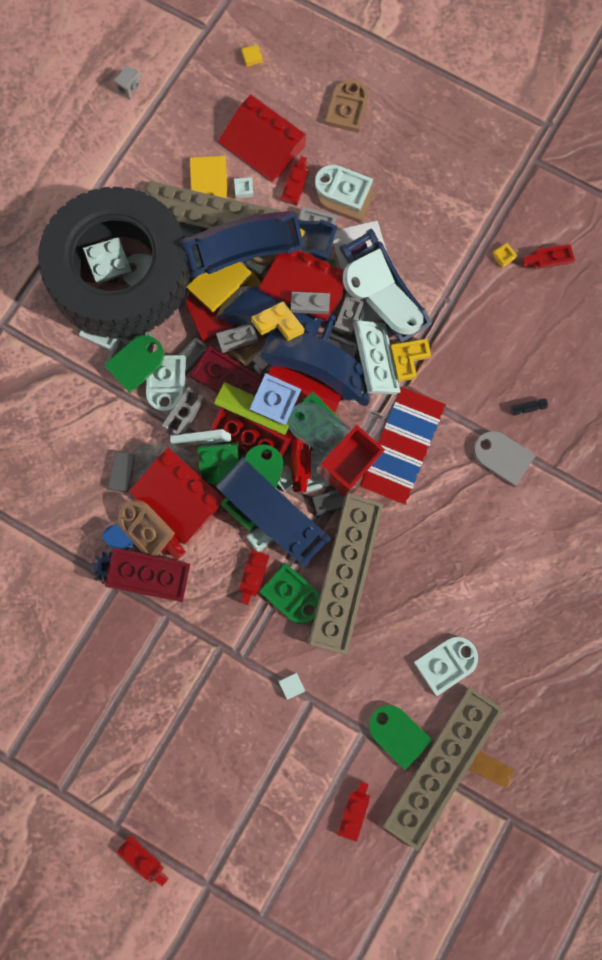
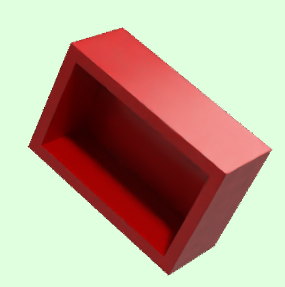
(350, 460)

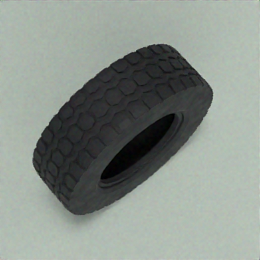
(99, 217)

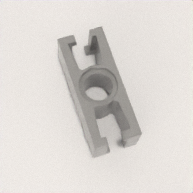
(181, 406)

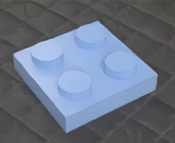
(275, 399)

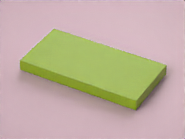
(240, 403)

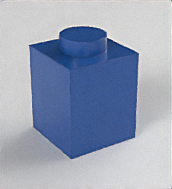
(117, 538)

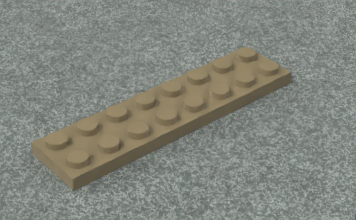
(202, 209)
(345, 574)
(443, 768)

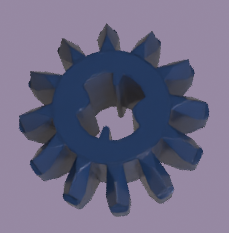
(100, 567)

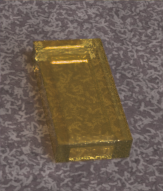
(492, 769)

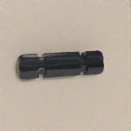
(529, 406)

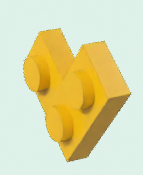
(278, 317)
(404, 356)

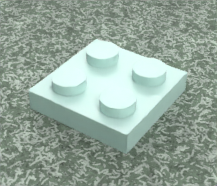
(107, 260)

